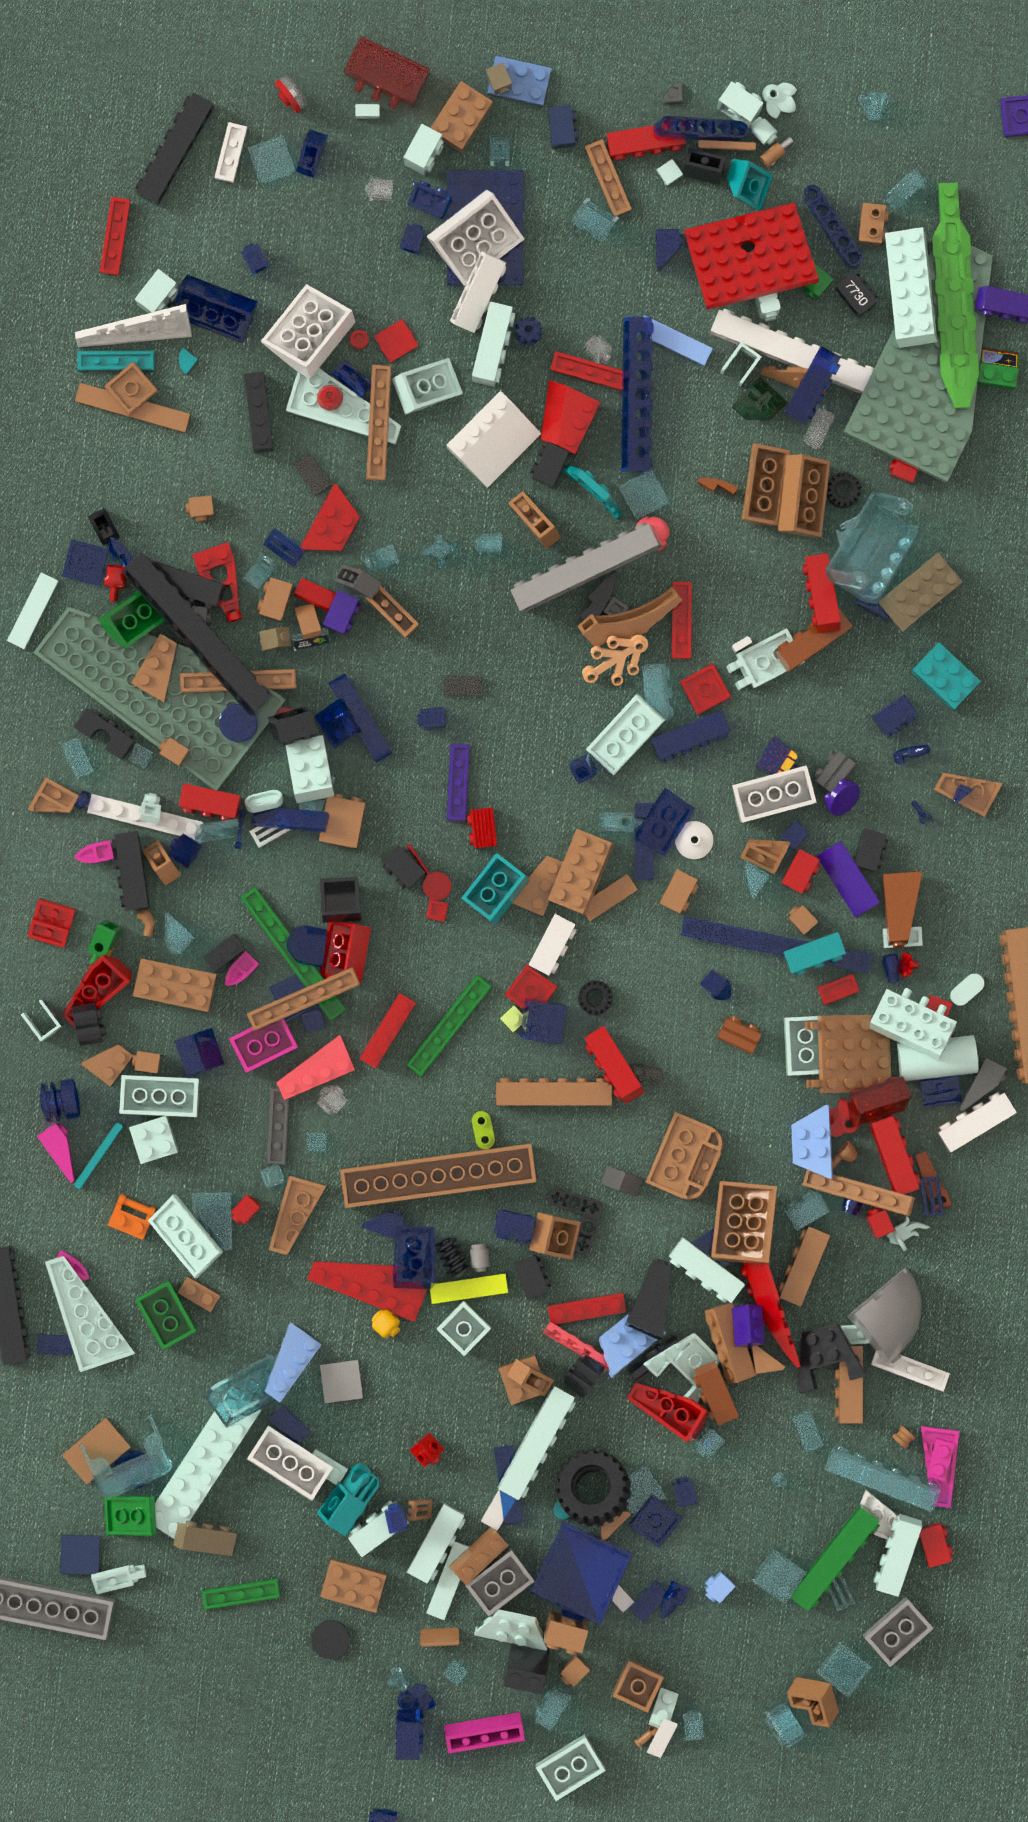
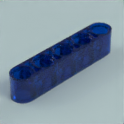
(692, 128)
(831, 217)
(369, 731)

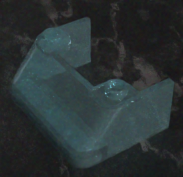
(134, 1472)

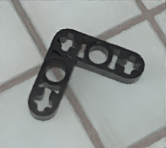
(586, 1215)

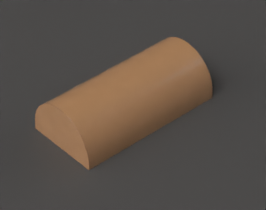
(764, 485)

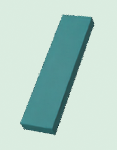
(115, 360)
(98, 1155)

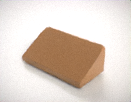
(439, 1637)

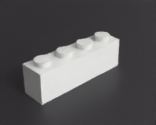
(478, 292)
(976, 1122)

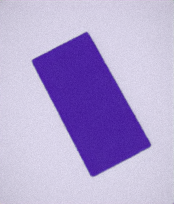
(848, 879)

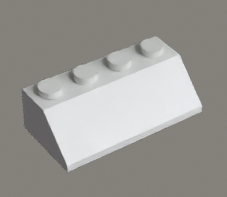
(773, 794)
(289, 1463)

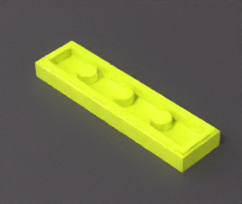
(469, 1288)

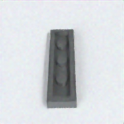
(277, 1128)

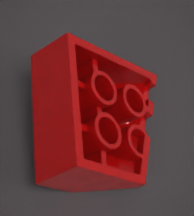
(567, 416)

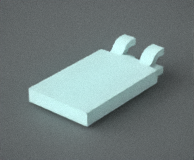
(759, 661)

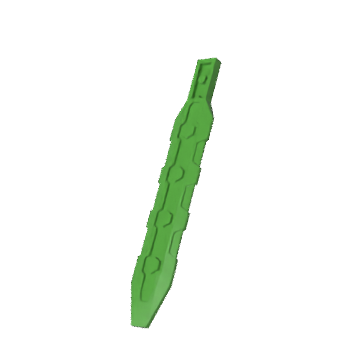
(955, 302)

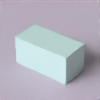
(367, 111)

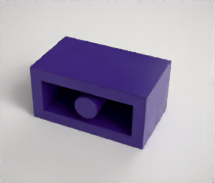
(341, 613)
(748, 1326)

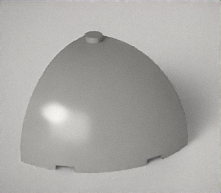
(890, 1316)

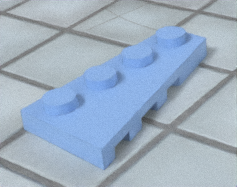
(293, 1357)

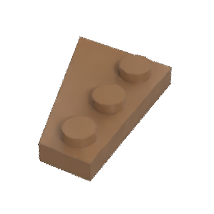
(156, 669)

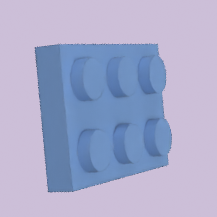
(527, 80)

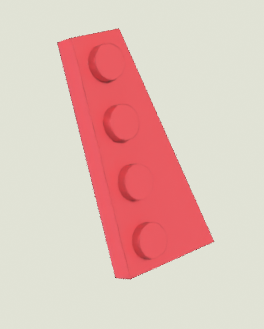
(320, 1068)
(574, 1344)

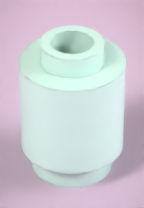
(764, 131)

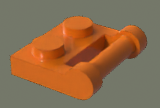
(128, 1222)

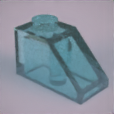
(905, 189)
(489, 544)
(177, 935)

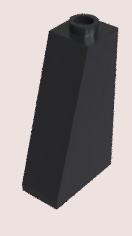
(650, 1305)

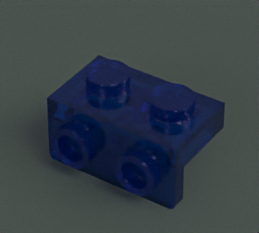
(429, 200)

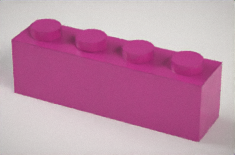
(484, 1732)

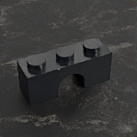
(119, 743)

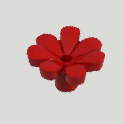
(907, 965)

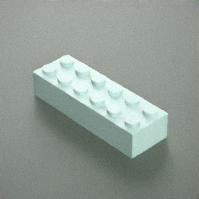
(911, 287)
(535, 1443)

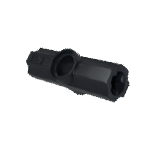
(638, 1370)

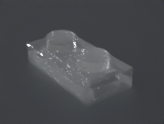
(818, 428)

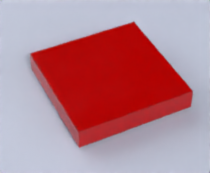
(705, 689)
(530, 986)

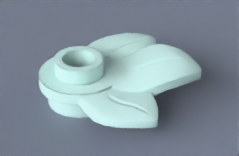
(782, 99)

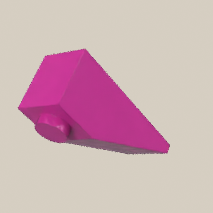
(58, 1146)

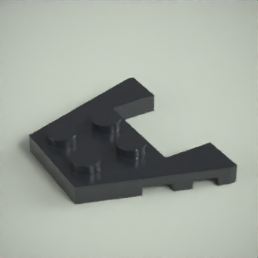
(824, 1348)

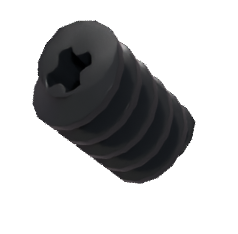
(453, 1257)

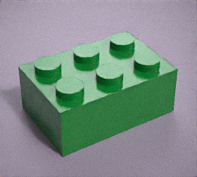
(166, 1314)

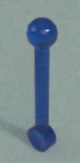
(242, 813)

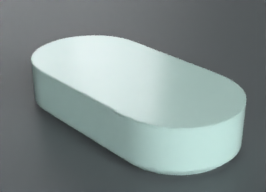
(264, 801)
(967, 989)

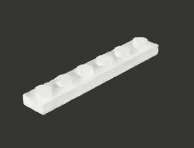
(131, 813)

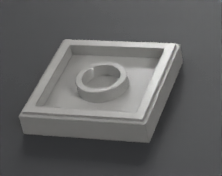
(341, 1381)

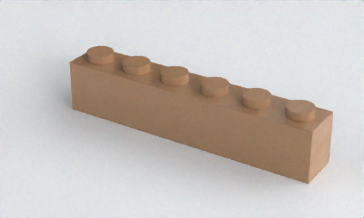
(553, 1093)

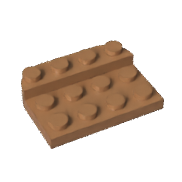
(686, 1158)

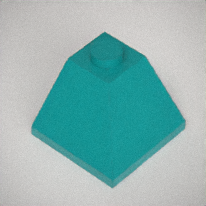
(749, 183)

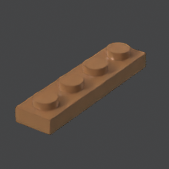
(608, 178)

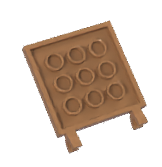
(849, 1053)

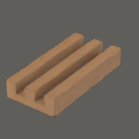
(415, 1509)

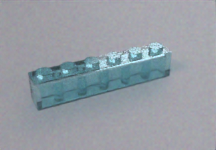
(883, 1479)

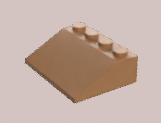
(744, 1222)

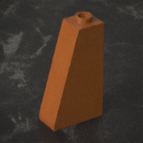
(900, 899)

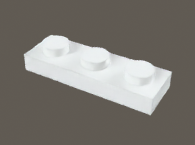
(231, 152)

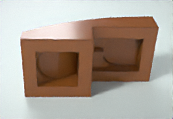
(711, 484)

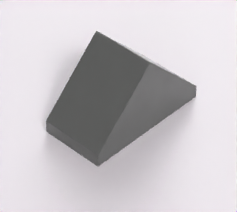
(621, 1181)

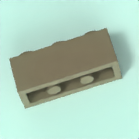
(205, 1538)

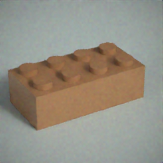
(804, 496)
(581, 872)
(175, 985)
(565, 1633)

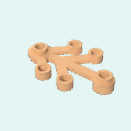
(617, 657)

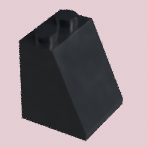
(526, 1669)

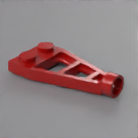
(214, 558)

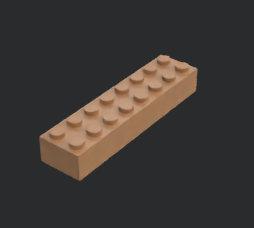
(1016, 961)

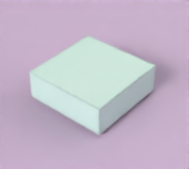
(669, 172)

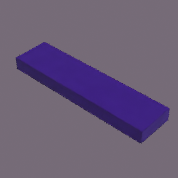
(458, 782)

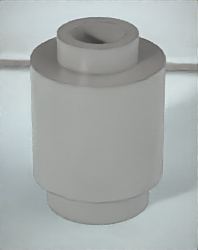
(479, 1257)

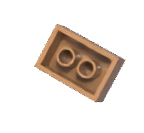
(462, 116)
(353, 1584)

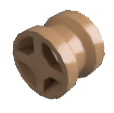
(903, 1437)

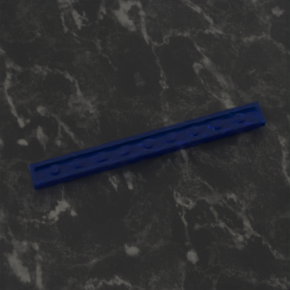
(764, 942)

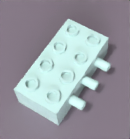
(913, 1023)

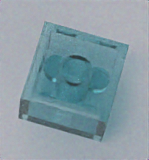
(779, 1576)
(843, 1668)

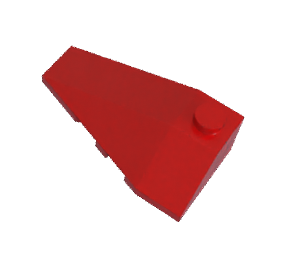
(99, 984)
(673, 1411)

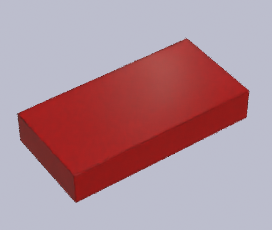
(314, 594)
(838, 989)

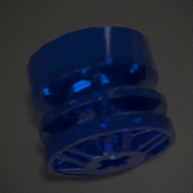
(60, 1100)

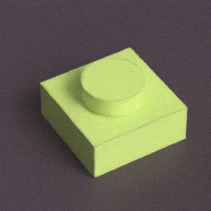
(512, 1018)

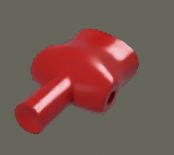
(114, 580)

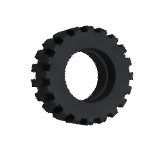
(578, 1467)

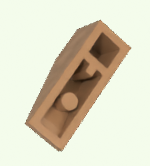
(535, 520)

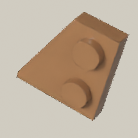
(53, 798)
(765, 853)
(109, 1064)

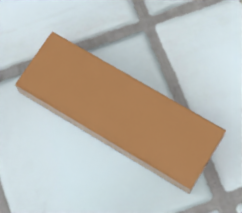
(726, 145)
(610, 896)

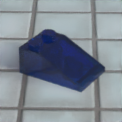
(414, 1258)

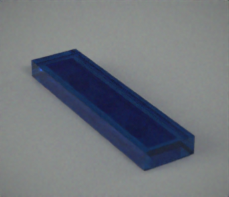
(291, 819)
(643, 854)
(510, 1506)

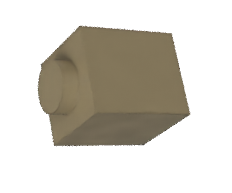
(499, 79)
(275, 638)

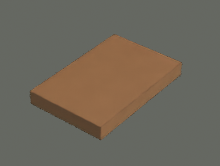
(101, 1442)

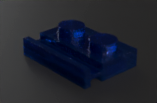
(940, 1091)

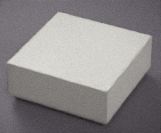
(741, 644)

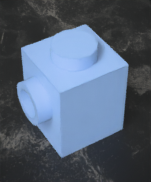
(718, 1587)

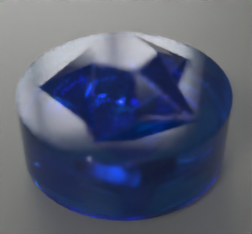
(83, 800)

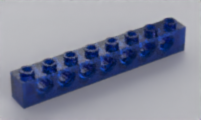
(630, 403)

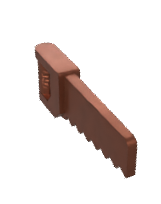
(926, 1171)

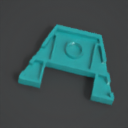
(600, 491)

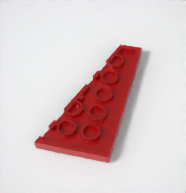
(369, 1284)

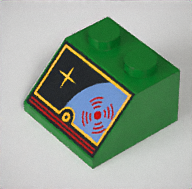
(998, 368)

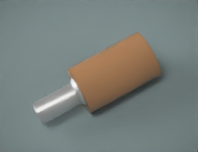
(776, 151)

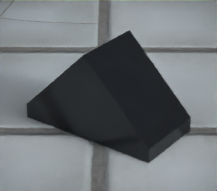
(103, 526)

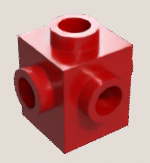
(427, 1450)

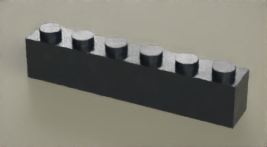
(175, 149)
(11, 1314)

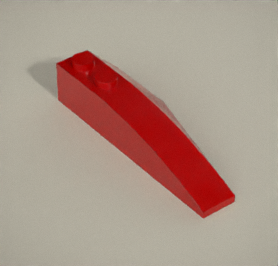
(765, 1294)

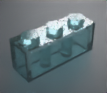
(656, 690)

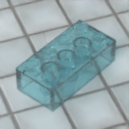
(242, 1392)

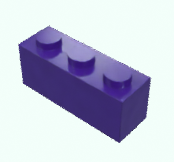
(1002, 303)

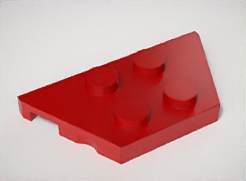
(333, 524)

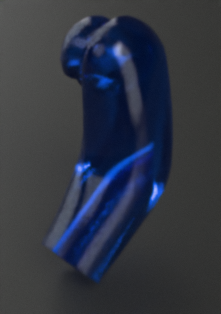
(910, 752)

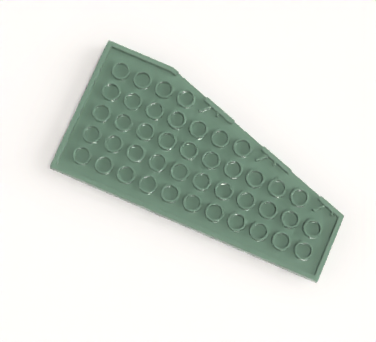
(906, 401)

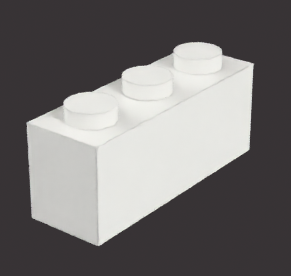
(553, 945)

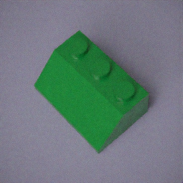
(130, 620)

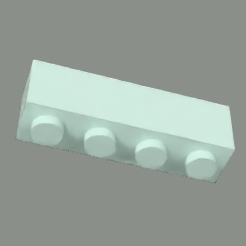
(707, 1270)
(435, 1543)
(898, 1555)

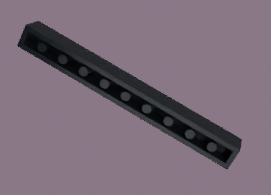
(196, 634)

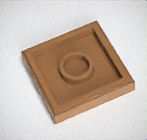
(131, 388)

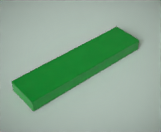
(241, 1593)

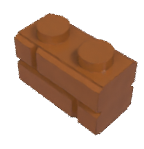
(739, 1035)

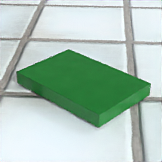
(130, 1515)

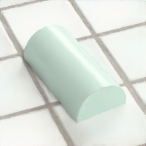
(957, 1059)
(159, 1096)

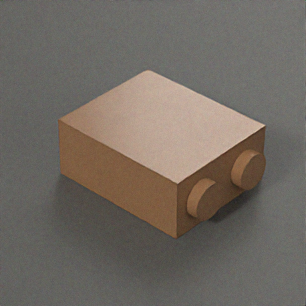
(343, 821)

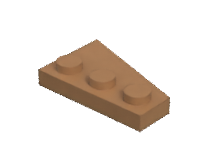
(978, 800)
(536, 892)

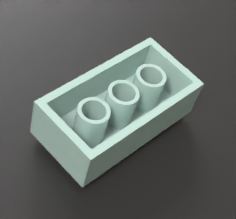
(492, 343)

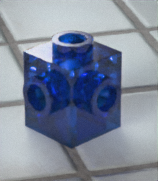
(528, 338)
(184, 850)

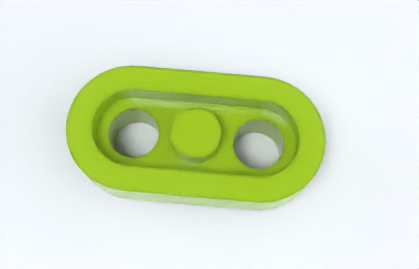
(483, 1130)

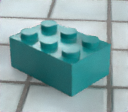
(945, 676)
(495, 888)

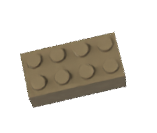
(920, 592)

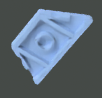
(813, 1142)
(623, 1346)

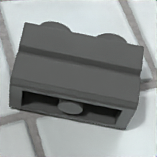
(837, 768)

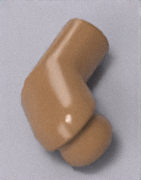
(148, 920)

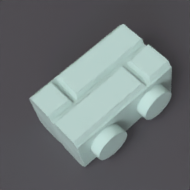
(768, 307)

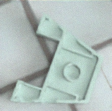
(685, 1357)

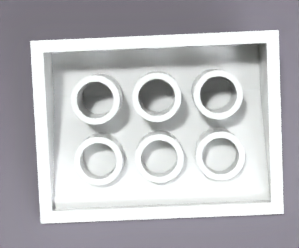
(475, 228)
(309, 330)
(493, 439)

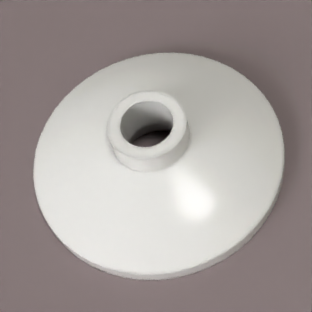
(696, 850)

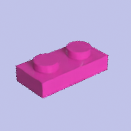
(940, 1459)

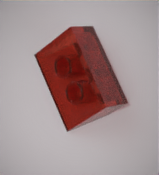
(878, 1101)

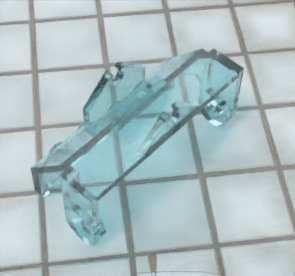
(873, 547)

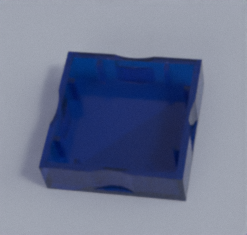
(581, 1573)

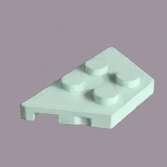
(512, 1628)

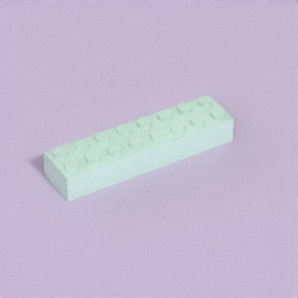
(199, 1472)

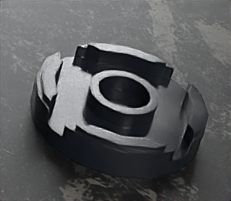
(330, 1639)

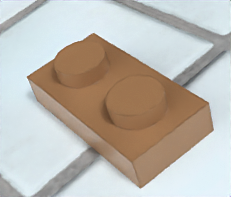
(199, 1294)

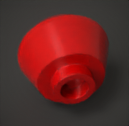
(329, 401)

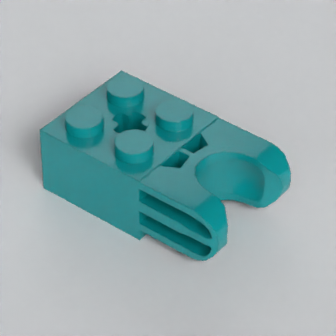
(349, 1499)

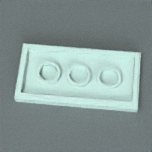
(625, 734)
(185, 1236)

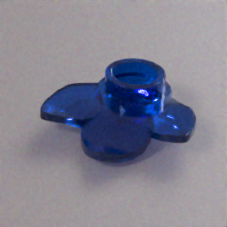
(418, 1699)

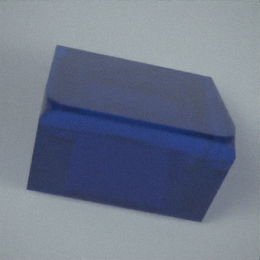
(961, 792)

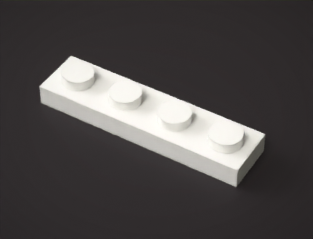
(914, 1371)

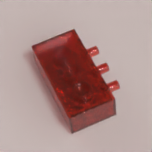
(386, 73)

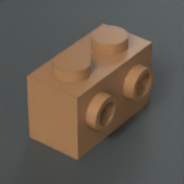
(872, 224)

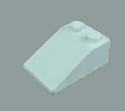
(426, 386)

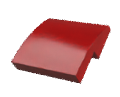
(51, 922)

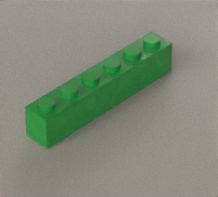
(835, 1556)

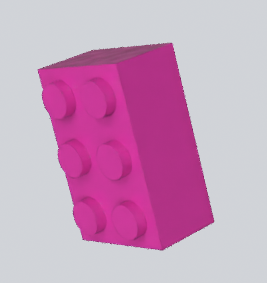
(263, 1045)

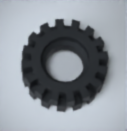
(843, 501)
(595, 1009)

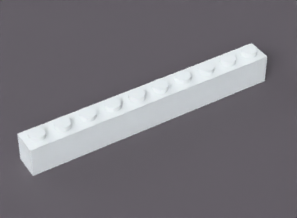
(785, 349)

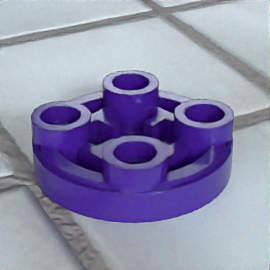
(842, 797)

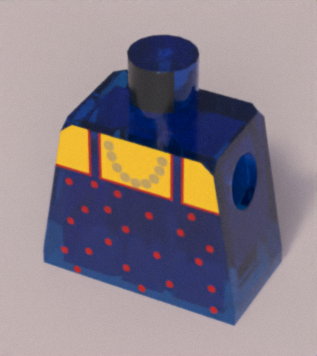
(777, 758)

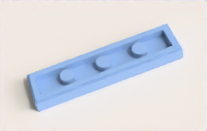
(680, 343)

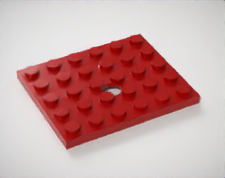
(733, 275)

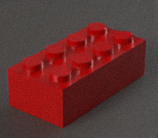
(893, 1155)

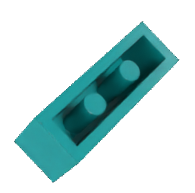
(814, 953)

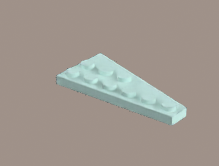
(89, 1328)

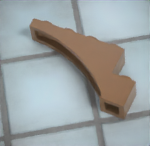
(629, 623)

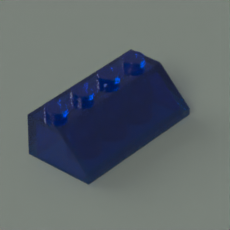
(216, 308)

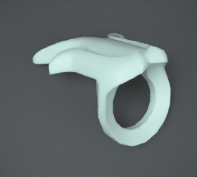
(904, 1231)

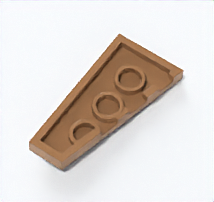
(295, 1209)

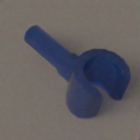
(921, 813)

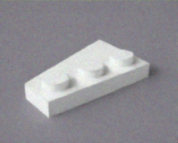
(885, 1514)

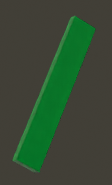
(449, 1025)

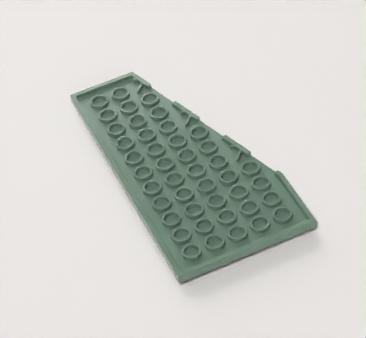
(104, 670)

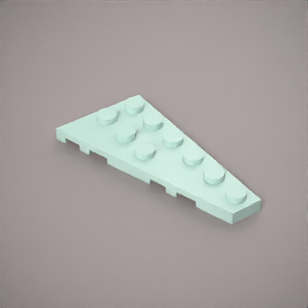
(351, 415)

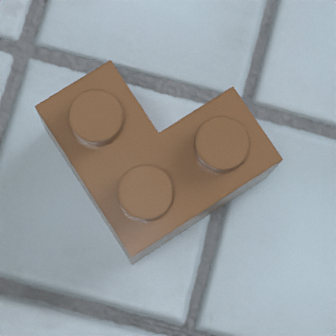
(816, 1698)

